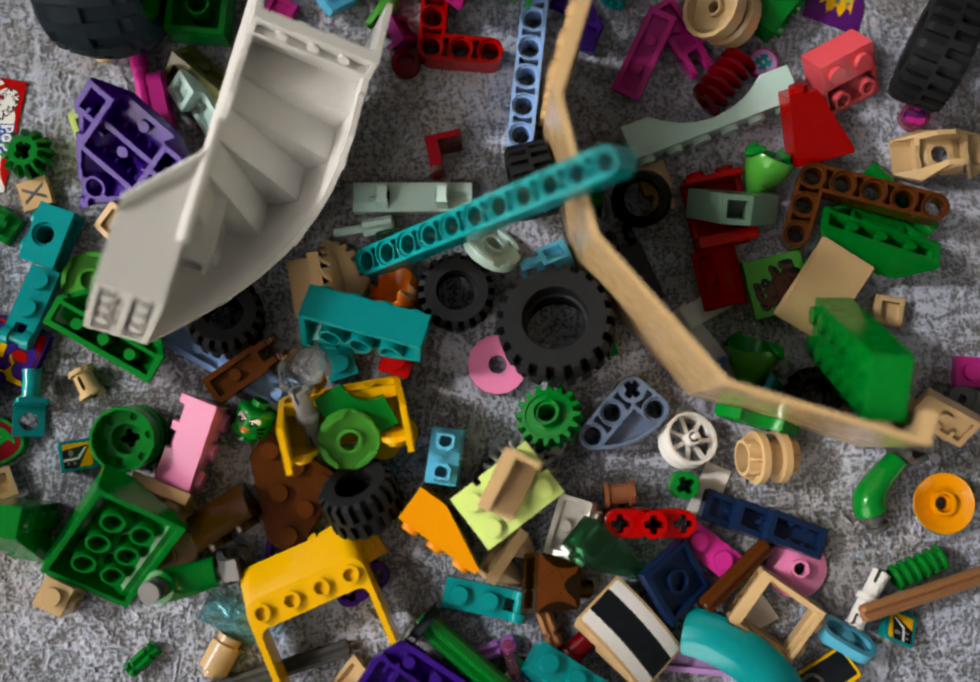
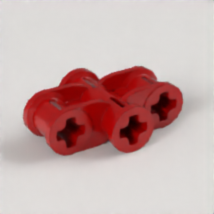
(662, 526)

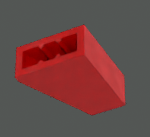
(810, 126)

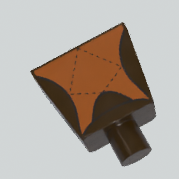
(552, 584)

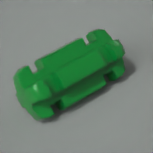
(142, 659)

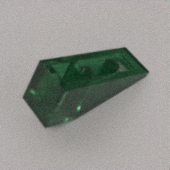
(599, 549)

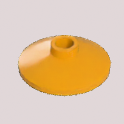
(957, 503)

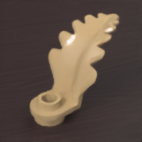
(341, 270)

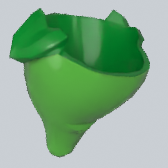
(765, 168)
(751, 357)

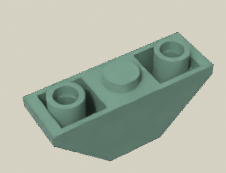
(732, 207)

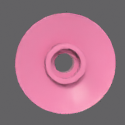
(783, 564)

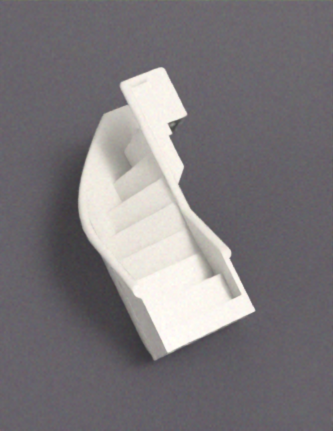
(251, 192)

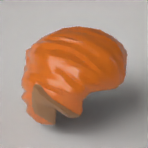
(397, 288)

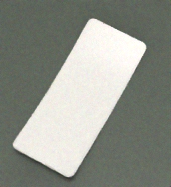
(695, 314)

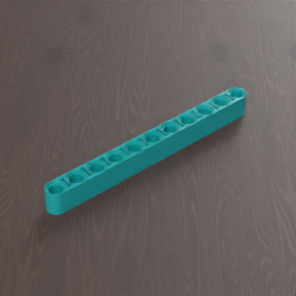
(500, 208)

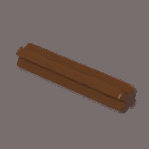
(735, 575)

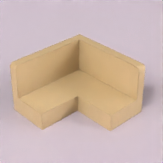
(509, 483)

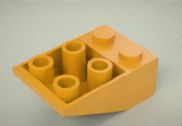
(436, 522)

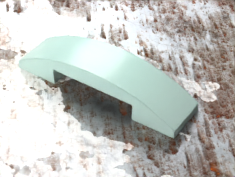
(193, 97)

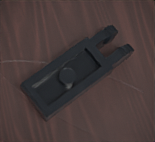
(635, 258)

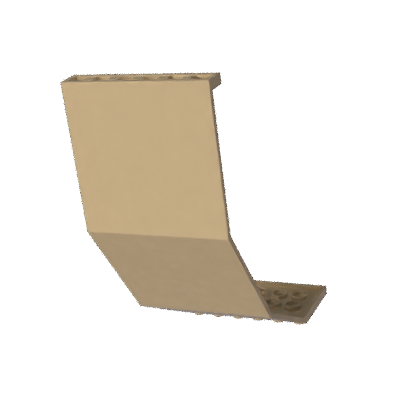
(652, 320)

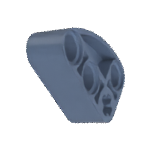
(632, 417)

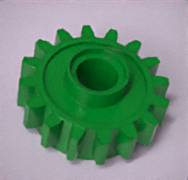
(559, 428)

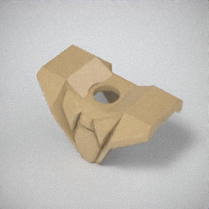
(913, 160)

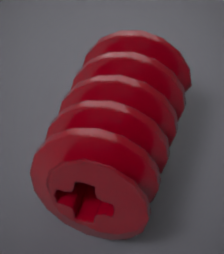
(722, 78)

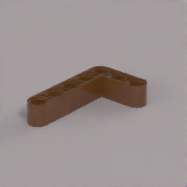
(855, 197)

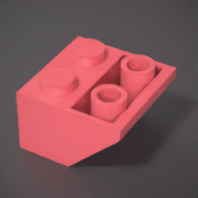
(842, 70)

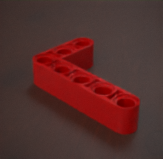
(449, 43)

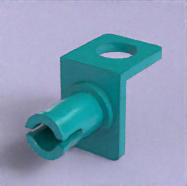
(30, 402)

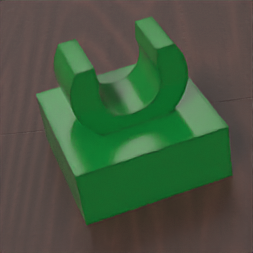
(10, 226)

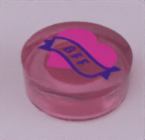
(912, 118)

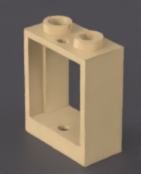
(748, 595)

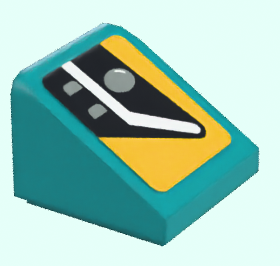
(76, 456)
(898, 628)

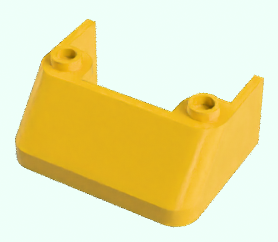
(292, 438)

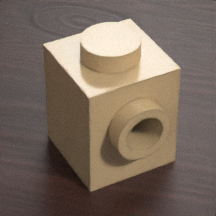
(58, 597)

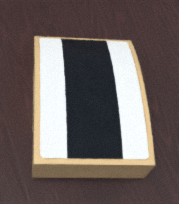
(628, 633)

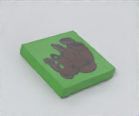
(769, 280)

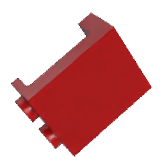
(710, 234)

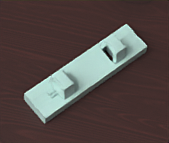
(409, 197)

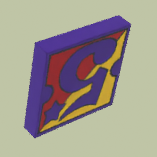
(15, 359)

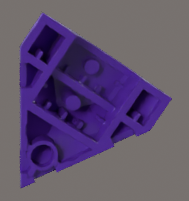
(120, 142)

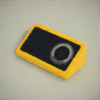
(830, 668)

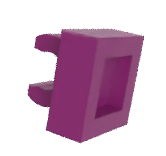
(401, 33)

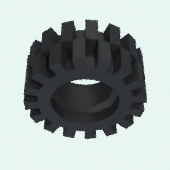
(813, 374)

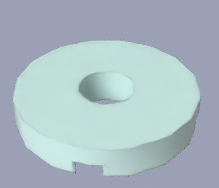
(494, 251)

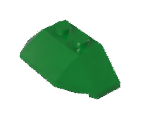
(881, 241)
(68, 317)

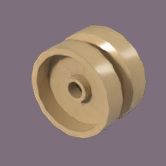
(722, 21)

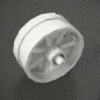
(687, 441)

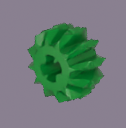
(18, 159)

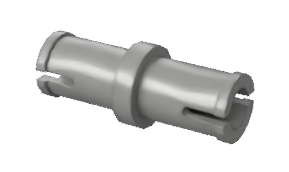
(306, 413)

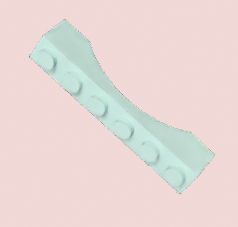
(656, 137)

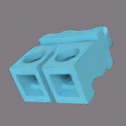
(444, 456)

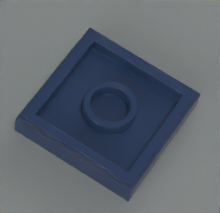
(674, 580)

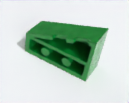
(27, 527)

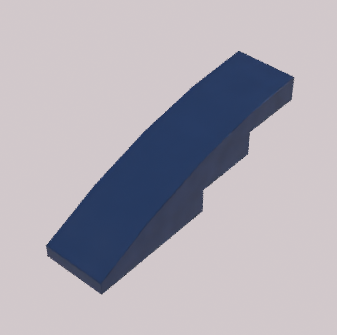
(762, 523)

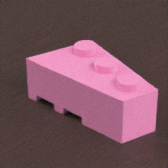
(193, 443)

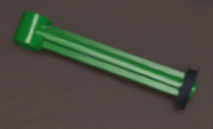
(455, 648)

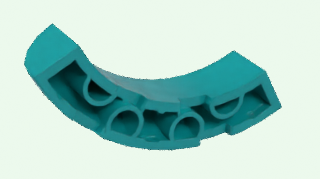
(733, 651)

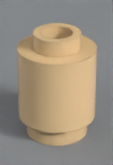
(220, 655)

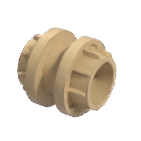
(767, 457)

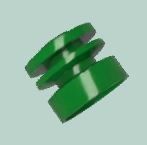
(112, 437)

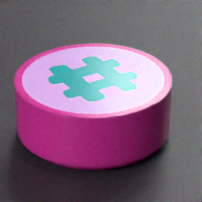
(764, 60)

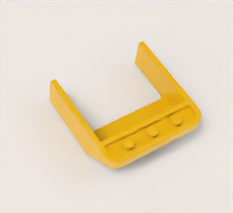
(303, 580)

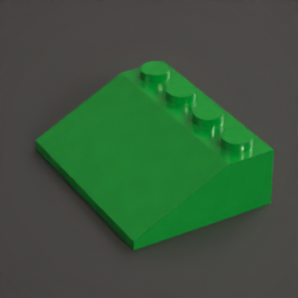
(113, 538)

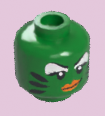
(253, 420)

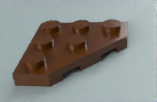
(286, 502)

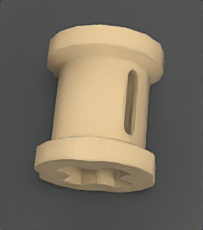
(86, 383)

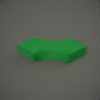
(340, 398)
(755, 420)

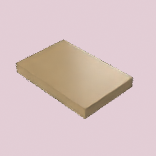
(826, 274)

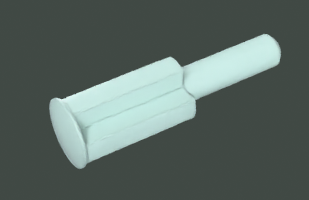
(368, 227)

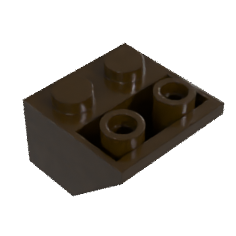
(222, 517)

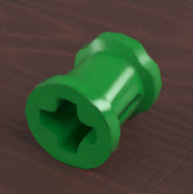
(692, 487)

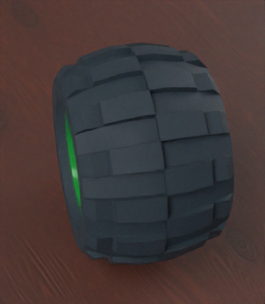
(103, 26)

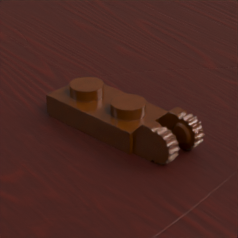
(242, 370)

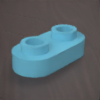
(847, 640)

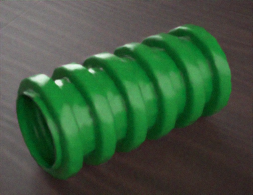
(918, 566)

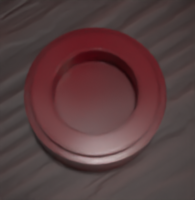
(406, 63)

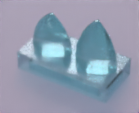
(227, 616)

